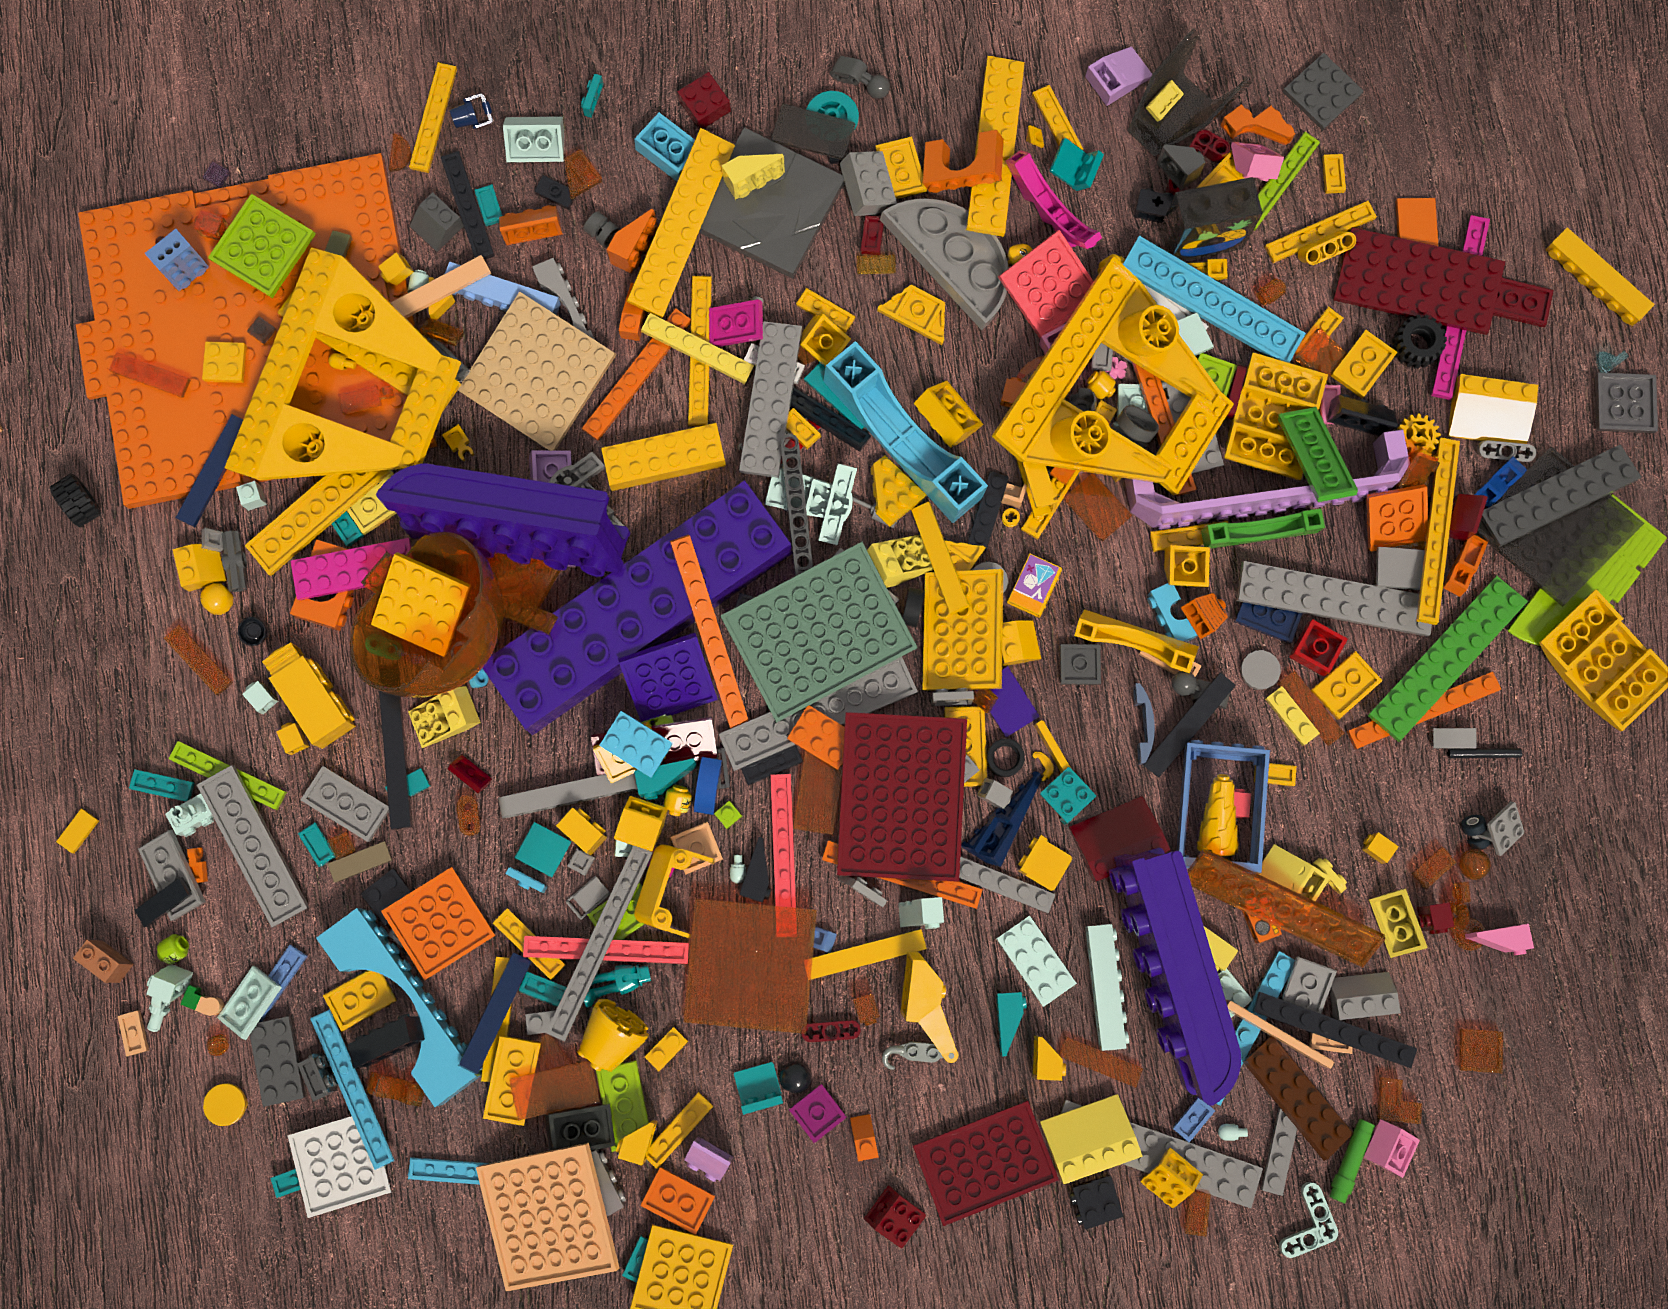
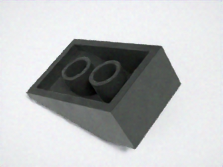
(579, 1127)

